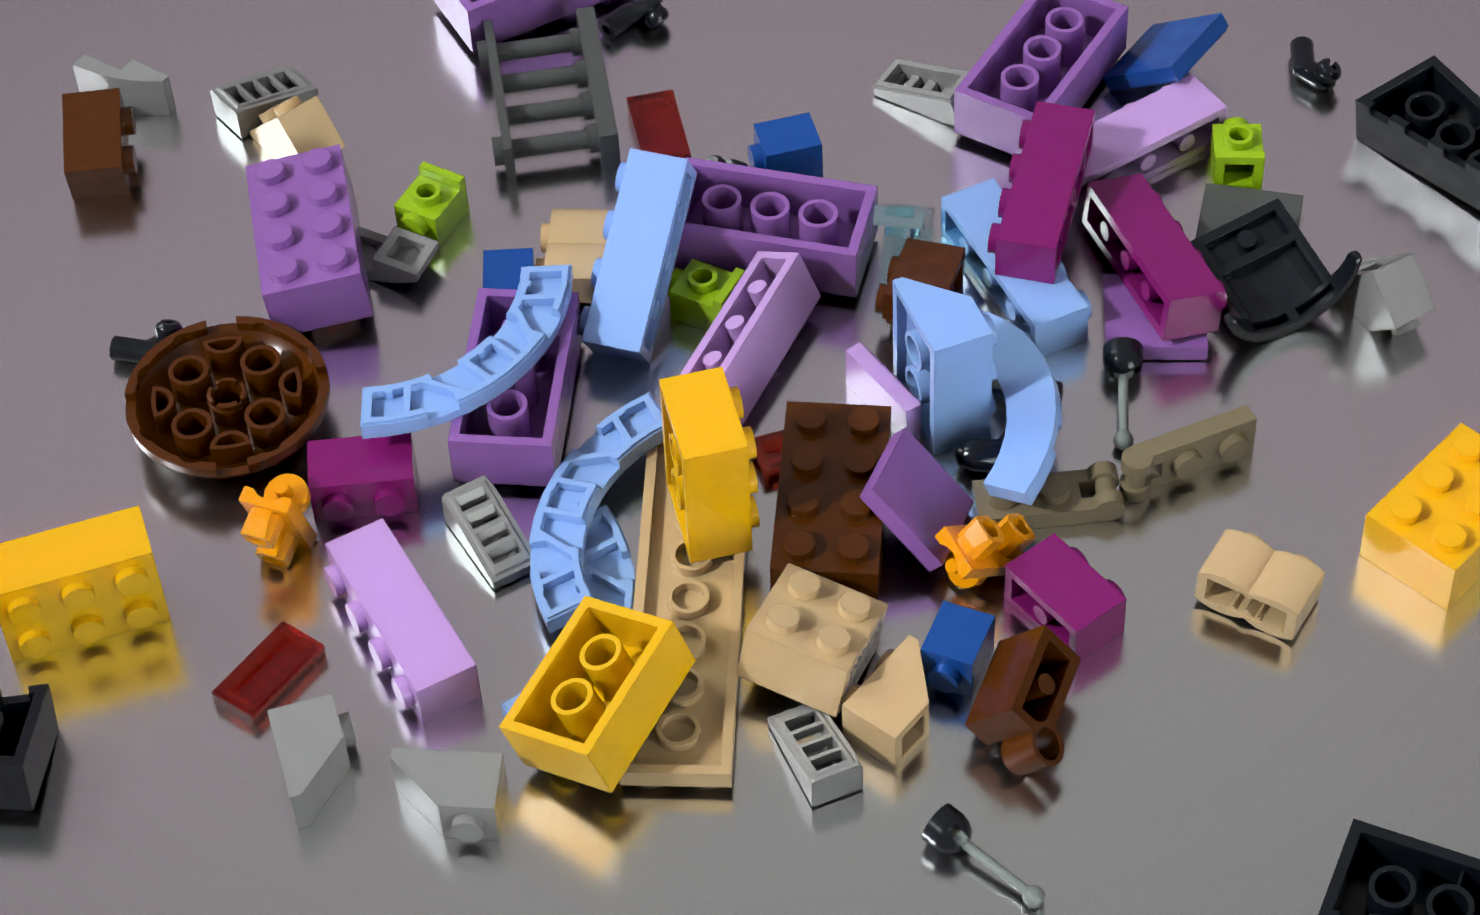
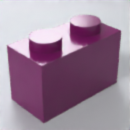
(362, 477)
(1061, 590)

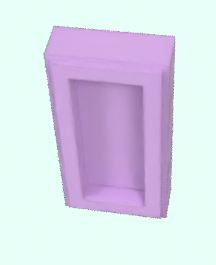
(879, 387)

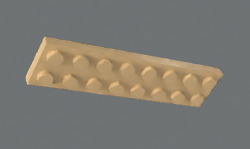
(705, 601)

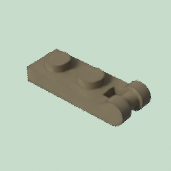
(1186, 452)
(1060, 499)

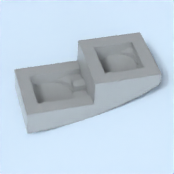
(139, 84)
(396, 257)

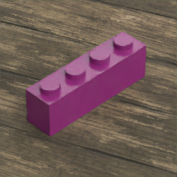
(1042, 193)
(1153, 257)

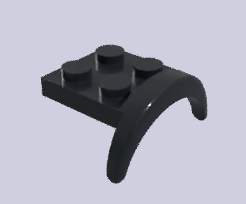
(1272, 273)

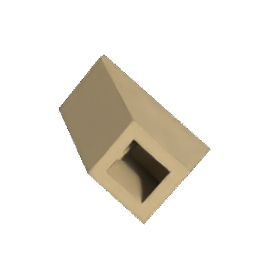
(295, 128)
(890, 708)

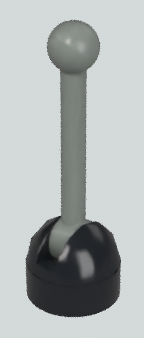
(1123, 361)
(951, 833)

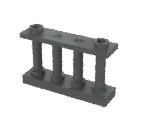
(586, 72)

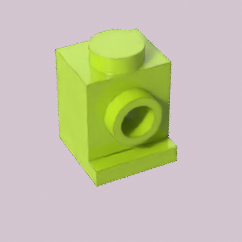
(1237, 144)
(433, 203)
(700, 292)

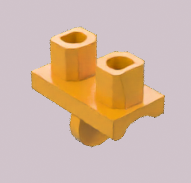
(277, 519)
(983, 547)

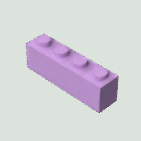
(1153, 133)
(758, 324)
(402, 621)

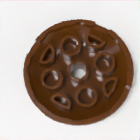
(227, 398)

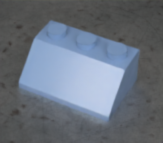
(944, 361)

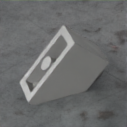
(1389, 294)
(311, 752)
(454, 790)

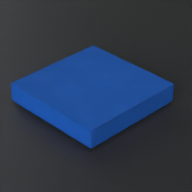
(1165, 52)

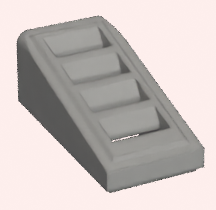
(244, 99)
(932, 100)
(474, 504)
(827, 782)

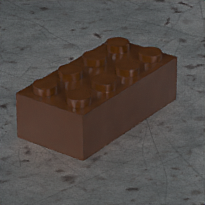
(818, 506)

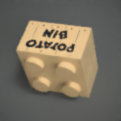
(811, 639)

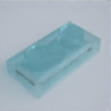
(903, 219)

